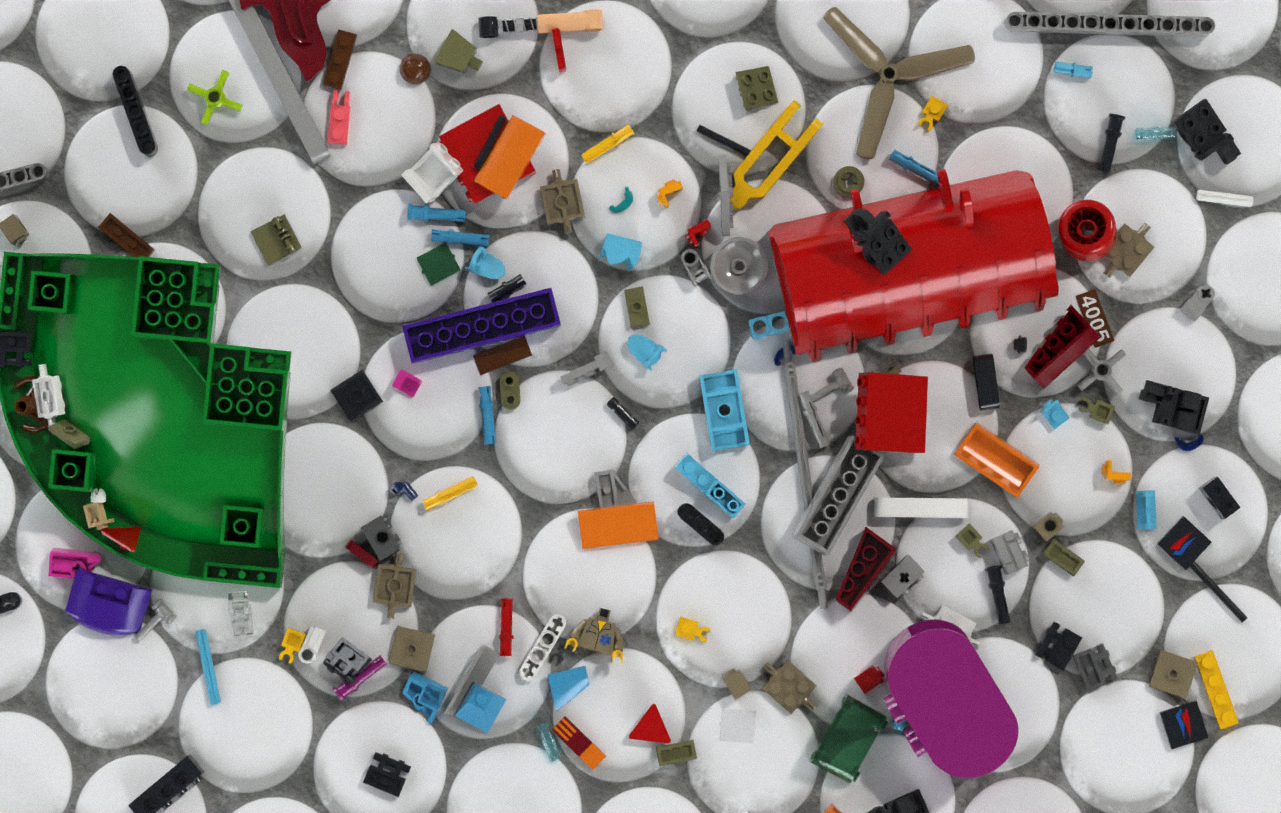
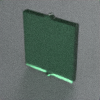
(438, 263)

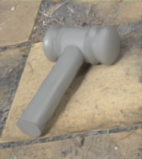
(841, 381)
(163, 612)

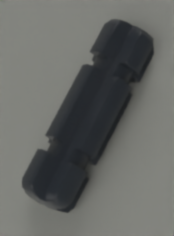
(622, 413)

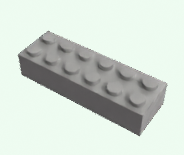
(837, 497)

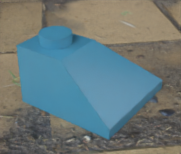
(480, 707)

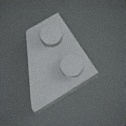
(612, 490)

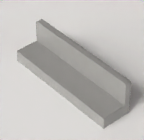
(477, 672)

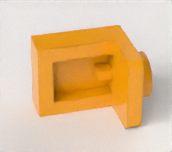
(670, 188)
(1118, 477)

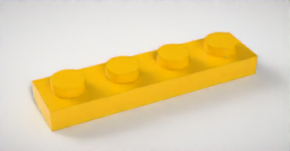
(1216, 690)

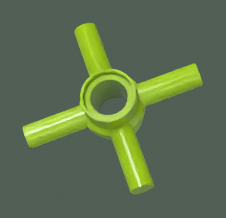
(207, 94)

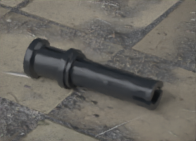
(1113, 133)
(997, 586)

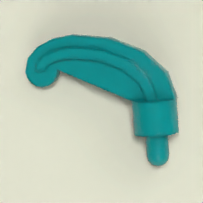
(625, 203)

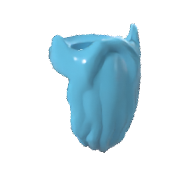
(486, 264)
(645, 350)

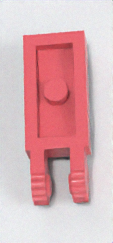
(339, 120)

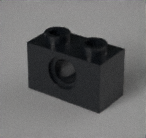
(1219, 497)

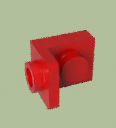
(700, 230)
(869, 678)

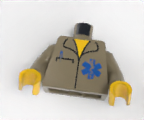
(598, 635)

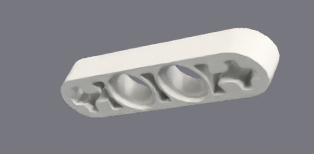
(540, 645)

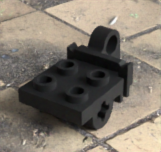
(1204, 133)
(879, 238)
(1175, 406)
(908, 803)

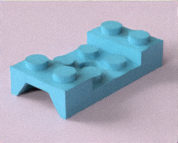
(727, 430)

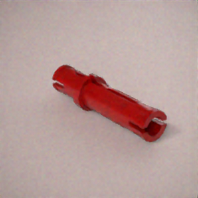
(506, 627)

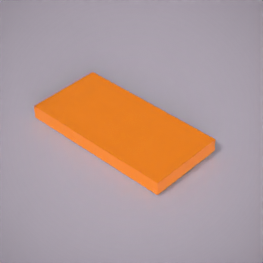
(618, 525)

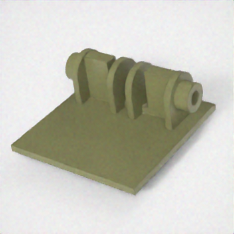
(756, 87)
(276, 239)

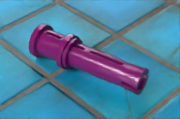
(346, 688)

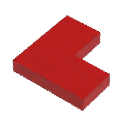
(559, 50)

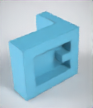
(1054, 413)

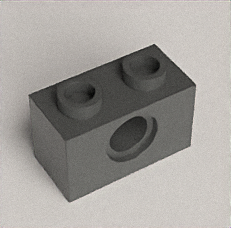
(371, 532)

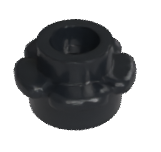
(1020, 344)

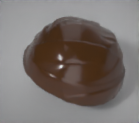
(415, 68)

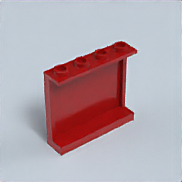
(466, 144)
(891, 412)

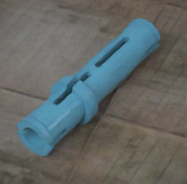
(910, 164)
(460, 237)
(487, 414)

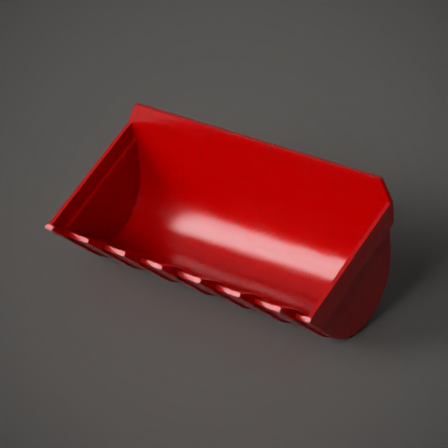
(971, 254)

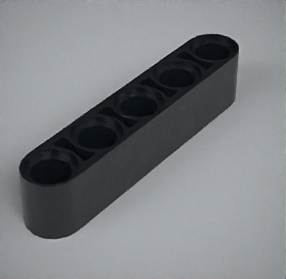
(135, 101)

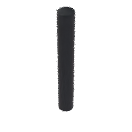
(723, 140)
(490, 141)

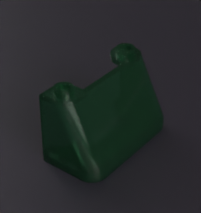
(848, 739)

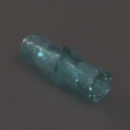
(1155, 133)
(549, 741)

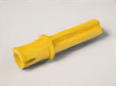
(608, 143)
(450, 493)

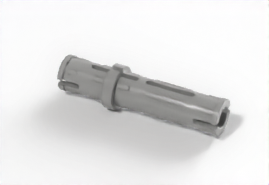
(813, 419)

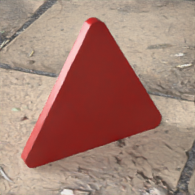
(126, 537)
(651, 727)

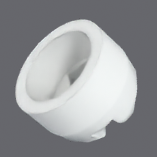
(98, 497)

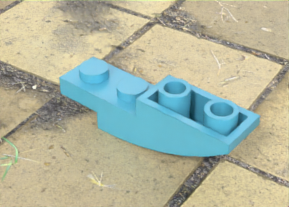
(709, 485)

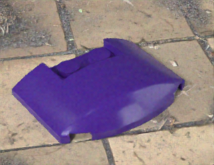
(107, 604)

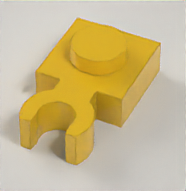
(933, 110)
(688, 629)
(293, 642)

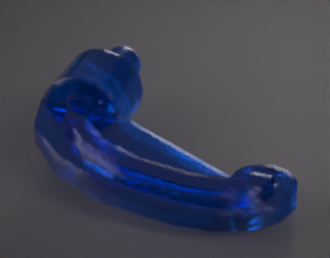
(780, 354)
(1190, 445)

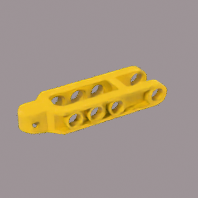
(743, 191)

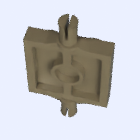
(562, 201)
(1129, 250)
(394, 585)
(789, 686)

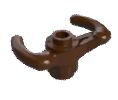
(27, 406)

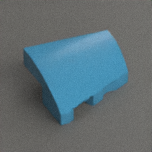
(567, 685)
(425, 694)

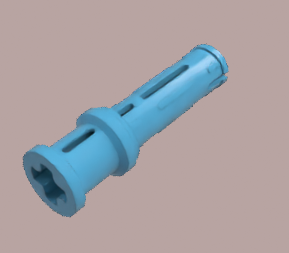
(425, 213)

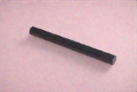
(1217, 590)

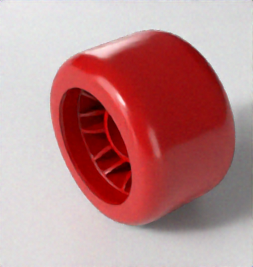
(1087, 216)

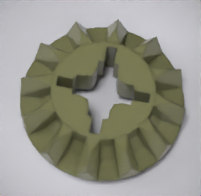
(844, 173)

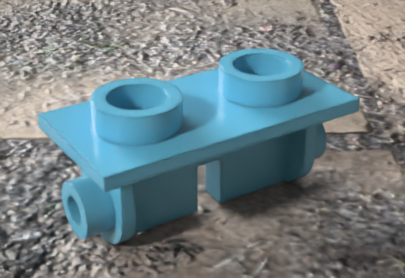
(1146, 509)

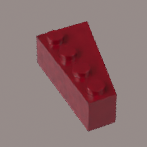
(1061, 347)
(867, 564)

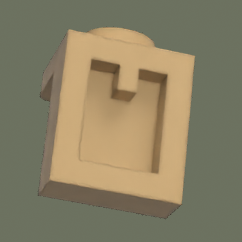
(96, 516)

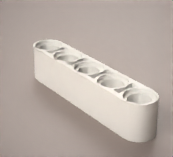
(921, 507)

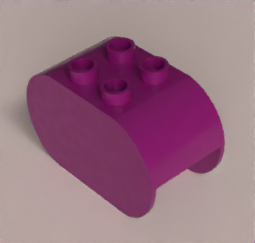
(948, 700)

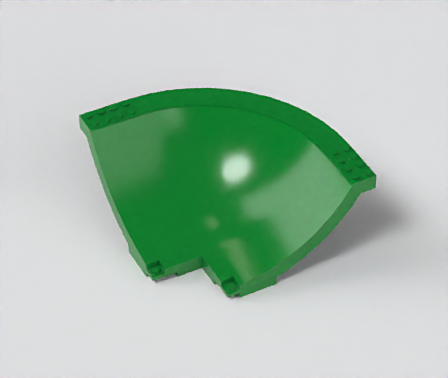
(175, 424)

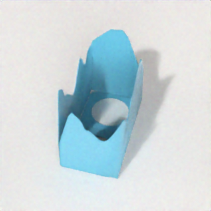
(621, 249)
(770, 329)

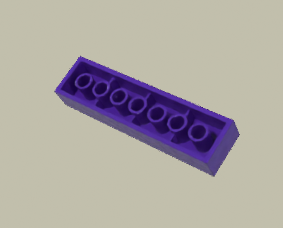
(481, 326)

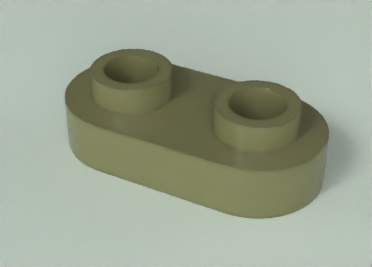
(510, 390)

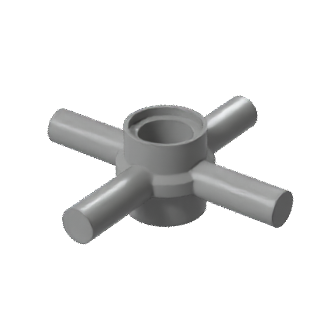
(1108, 365)

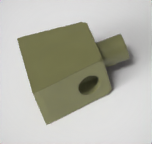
(458, 54)

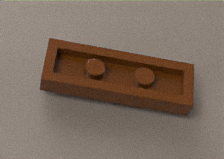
(340, 59)
(125, 237)

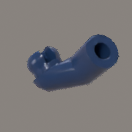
(403, 488)

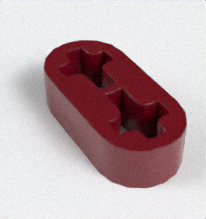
(361, 553)

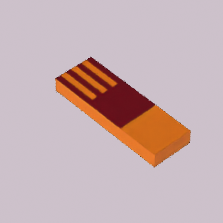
(578, 742)

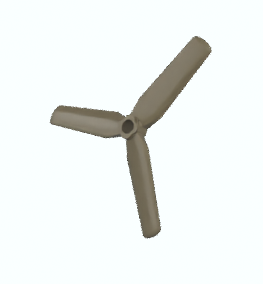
(908, 69)

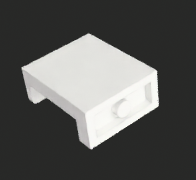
(433, 172)

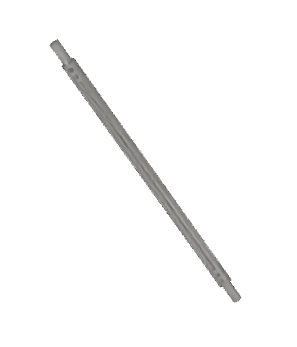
(803, 464)

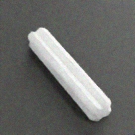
(1224, 198)

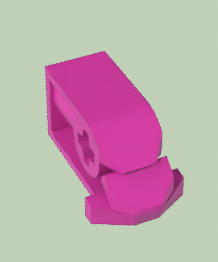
(64, 562)

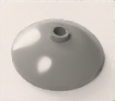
(743, 252)

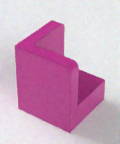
(407, 383)

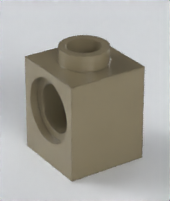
(14, 230)
(1040, 529)
(736, 683)

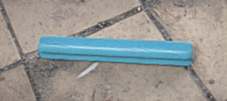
(208, 668)

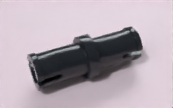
(506, 288)

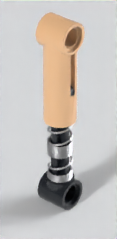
(544, 23)

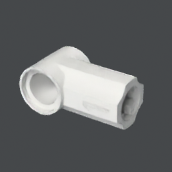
(312, 642)

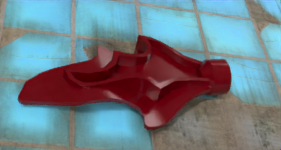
(297, 31)

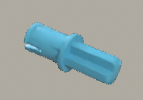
(1073, 69)

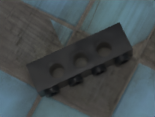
(187, 766)

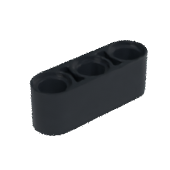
(986, 382)
(691, 520)

